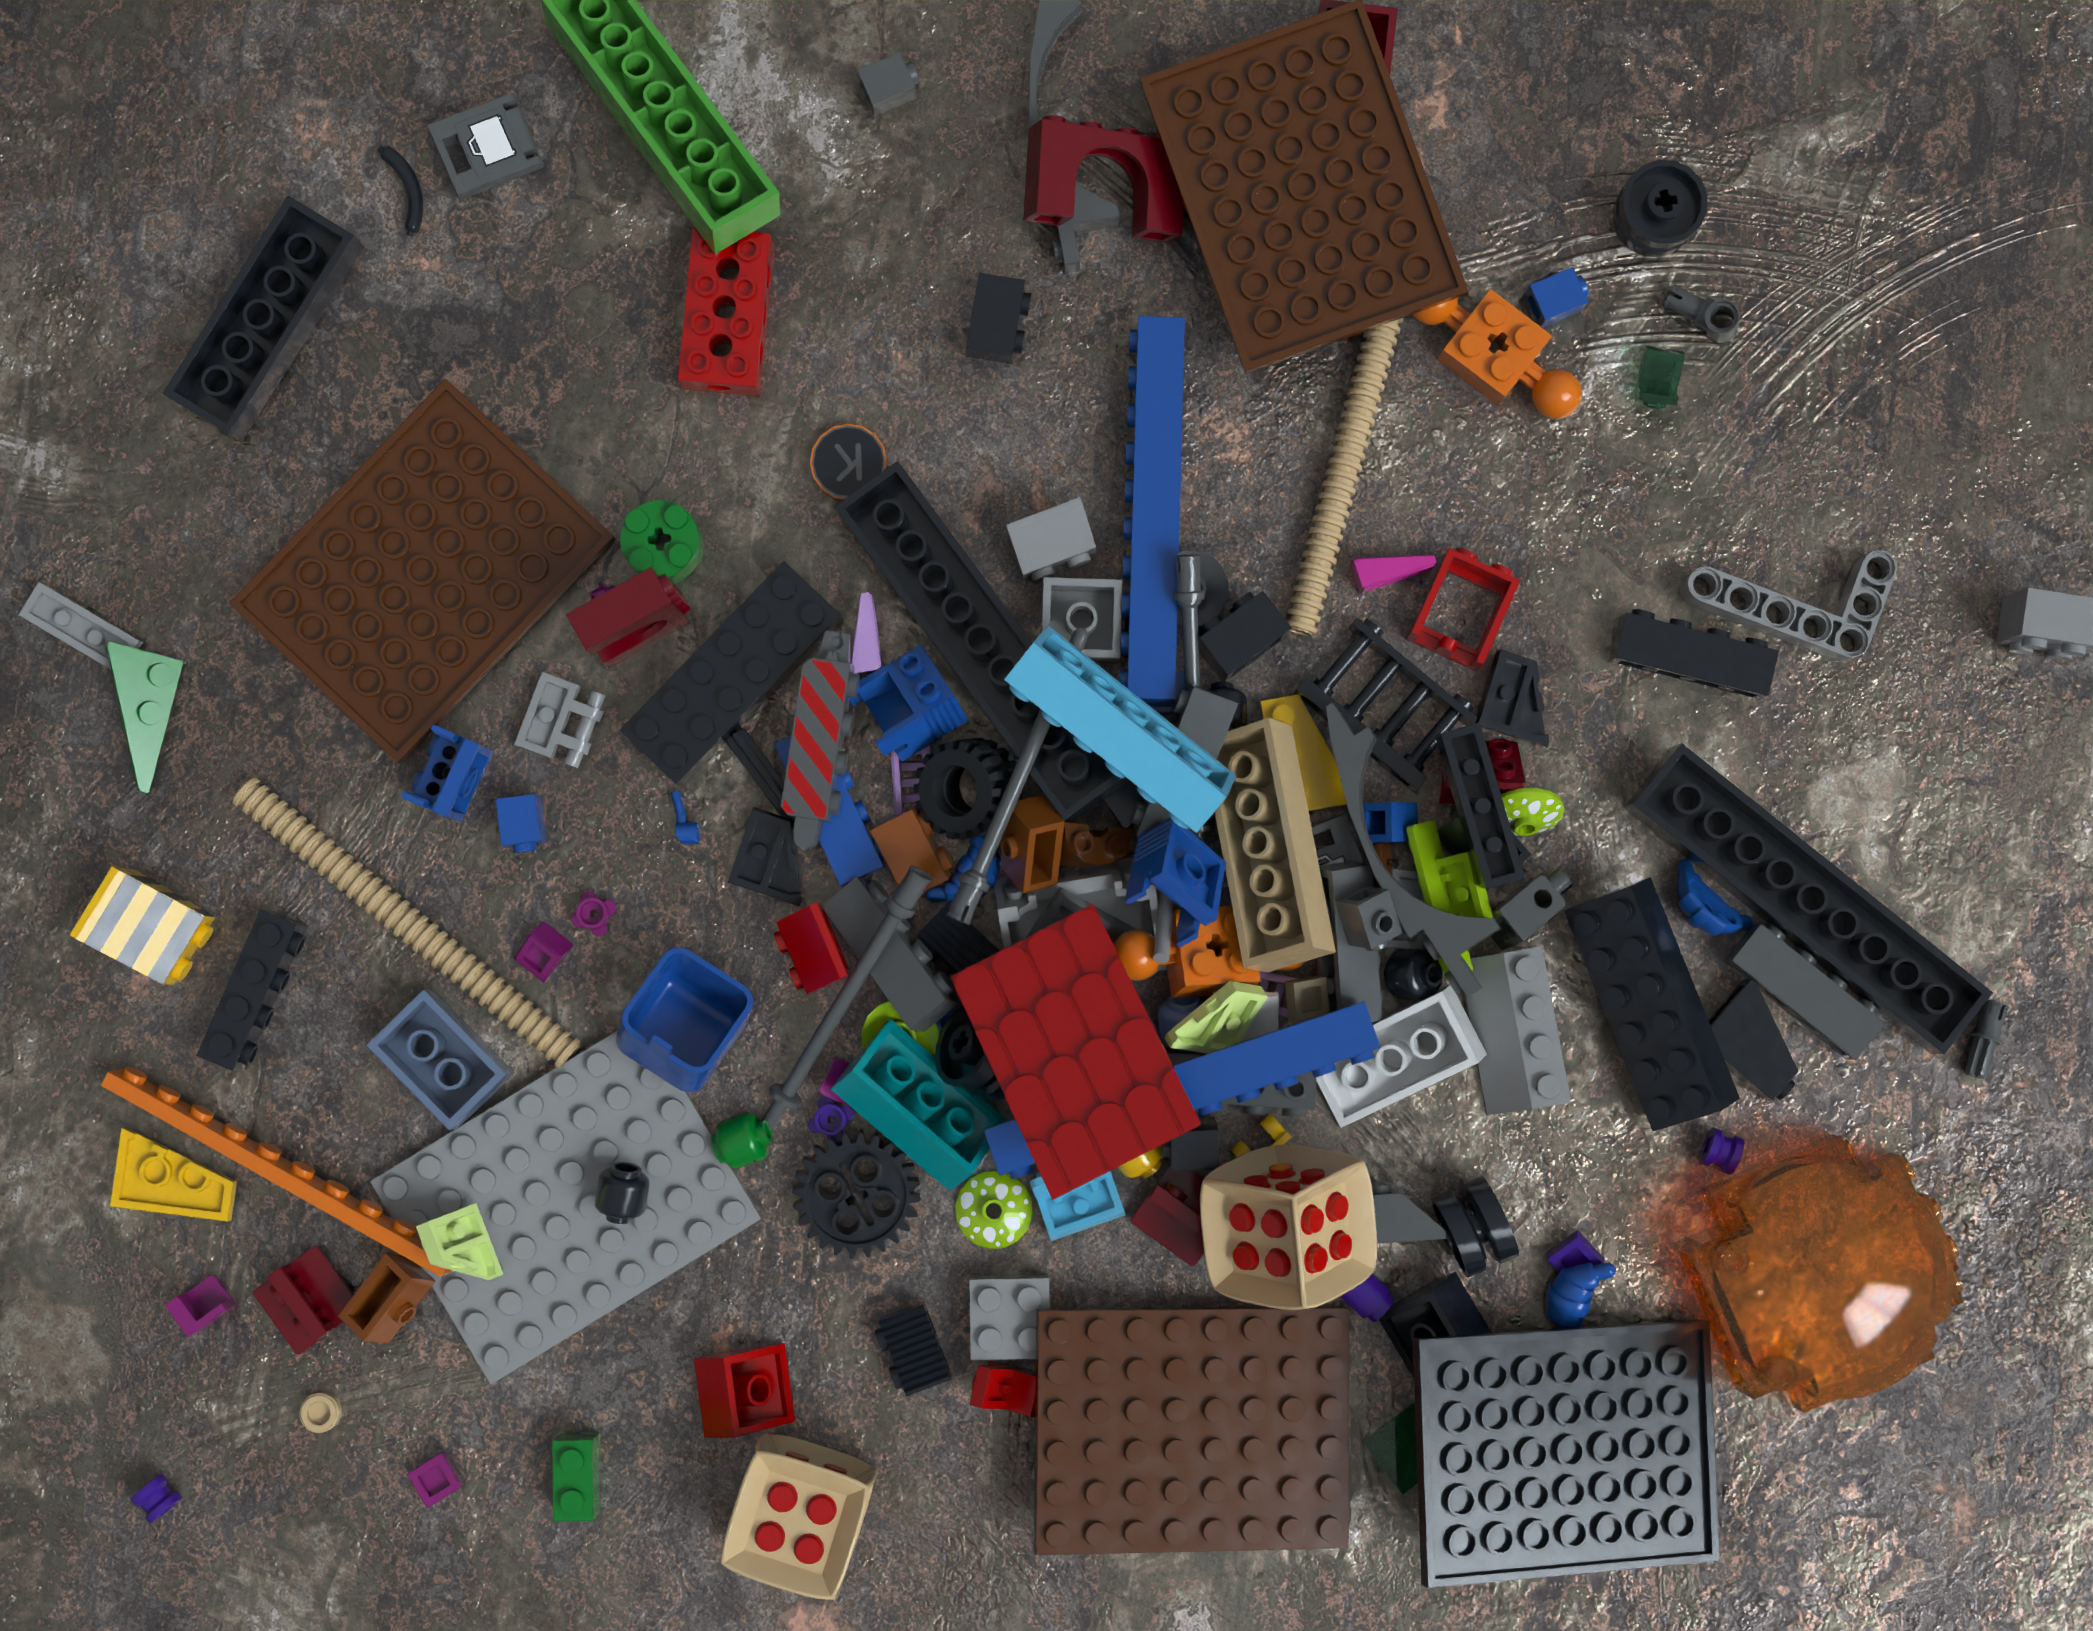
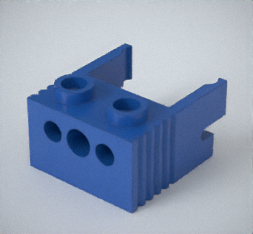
(910, 703)
(462, 781)
(1182, 871)

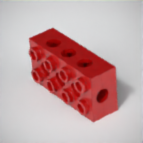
(745, 330)

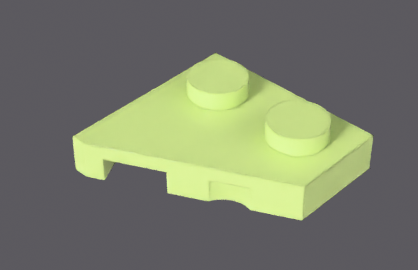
(1219, 1020)
(460, 1243)

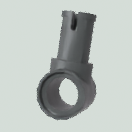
(1703, 311)

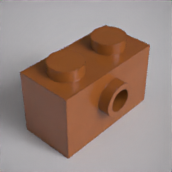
(909, 841)
(1032, 845)
(386, 1299)

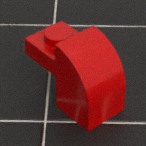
(1004, 1388)

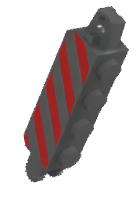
(818, 739)

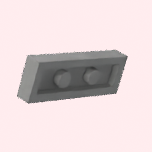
(74, 623)

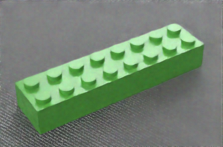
(666, 116)

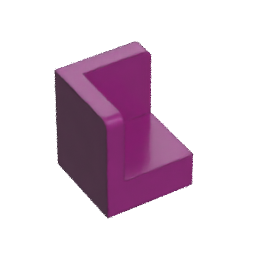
(201, 1306)

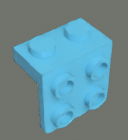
(1080, 1208)

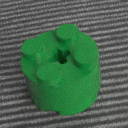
(645, 526)

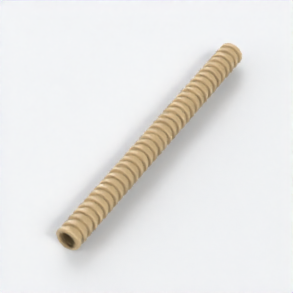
(1341, 477)
(405, 921)

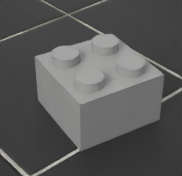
(1086, 605)
(2046, 623)
(1006, 1315)

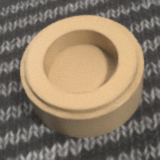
(320, 1412)

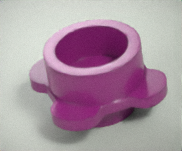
(604, 910)

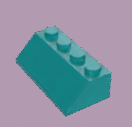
(903, 1097)

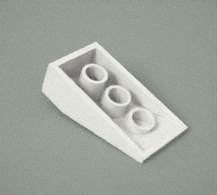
(1417, 1050)

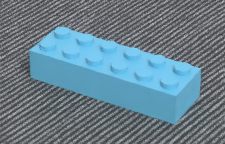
(1121, 730)

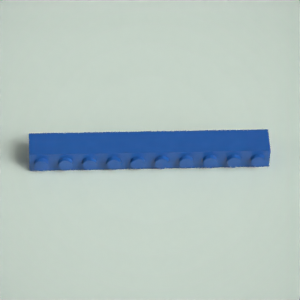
(1154, 509)
(1237, 1072)

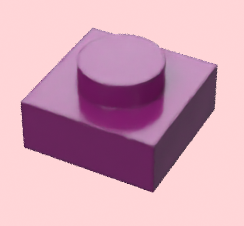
(435, 1479)

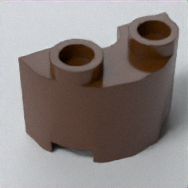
(1093, 847)

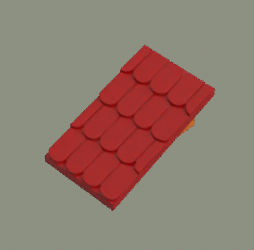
(1074, 1051)

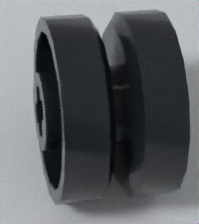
(1659, 208)
(962, 1060)
(1477, 1225)

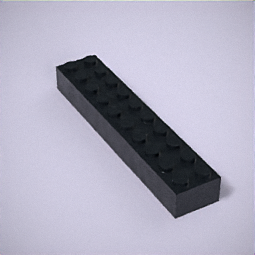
(968, 630)
(1808, 899)

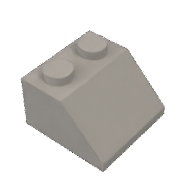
(1051, 540)

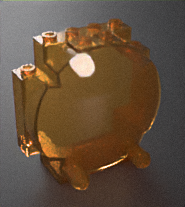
(1822, 1273)

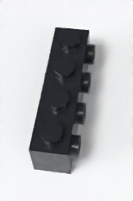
(252, 991)

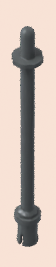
(1189, 598)
(974, 881)
(900, 907)

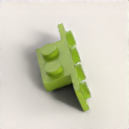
(1447, 881)

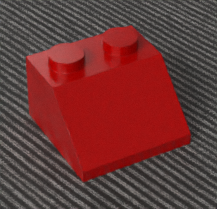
(812, 948)
(744, 1391)

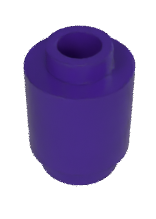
(1369, 1299)

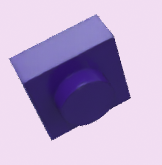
(1573, 1252)

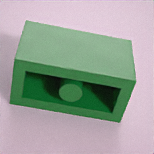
(576, 1477)

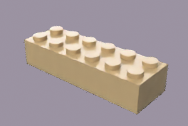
(1271, 851)

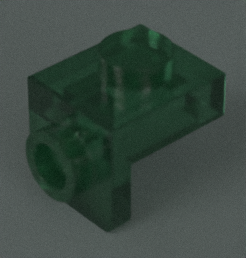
(1659, 376)

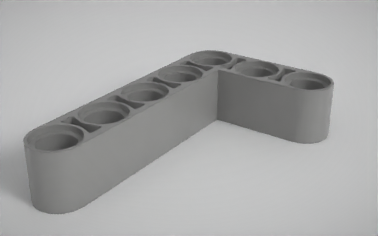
(1795, 612)

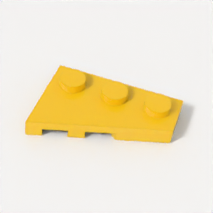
(1316, 762)
(168, 1182)

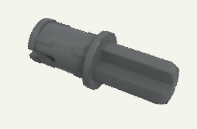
(1986, 1038)

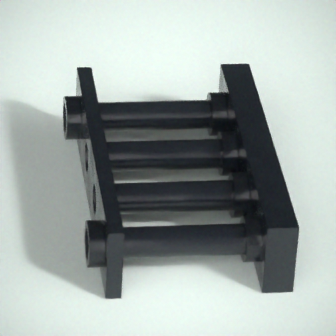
(1405, 768)

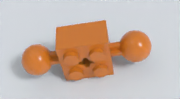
(1468, 355)
(1192, 968)

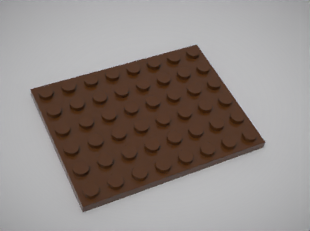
(1303, 186)
(422, 571)
(1191, 1430)

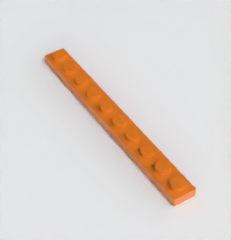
(266, 1161)

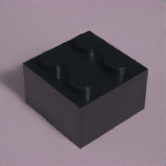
(1242, 636)

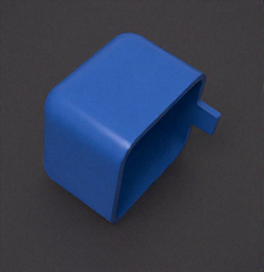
(684, 1019)

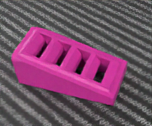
(1383, 571)

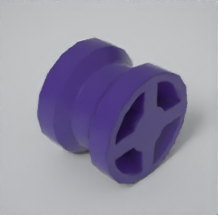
(1721, 1151)
(156, 1498)

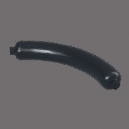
(411, 185)

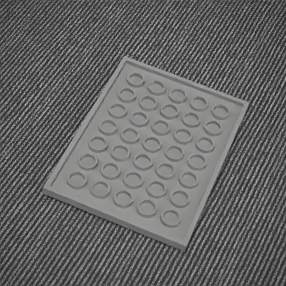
(535, 1182)

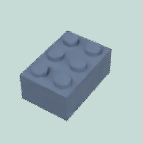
(440, 1059)

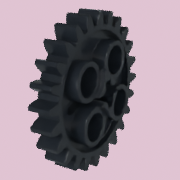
(824, 1208)

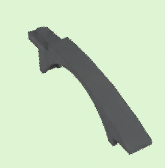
(1089, 210)
(1447, 933)

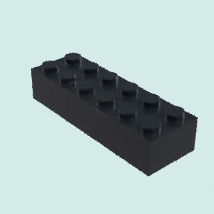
(264, 319)
(731, 674)
(1652, 1005)

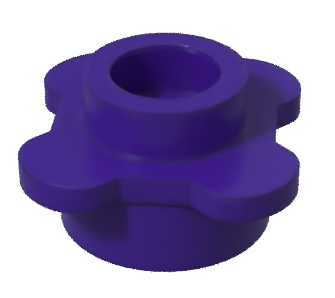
(828, 1108)

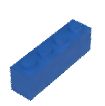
(846, 837)

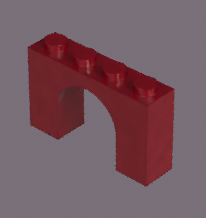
(1053, 162)
(630, 617)

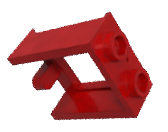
(1494, 579)

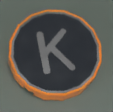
(846, 460)

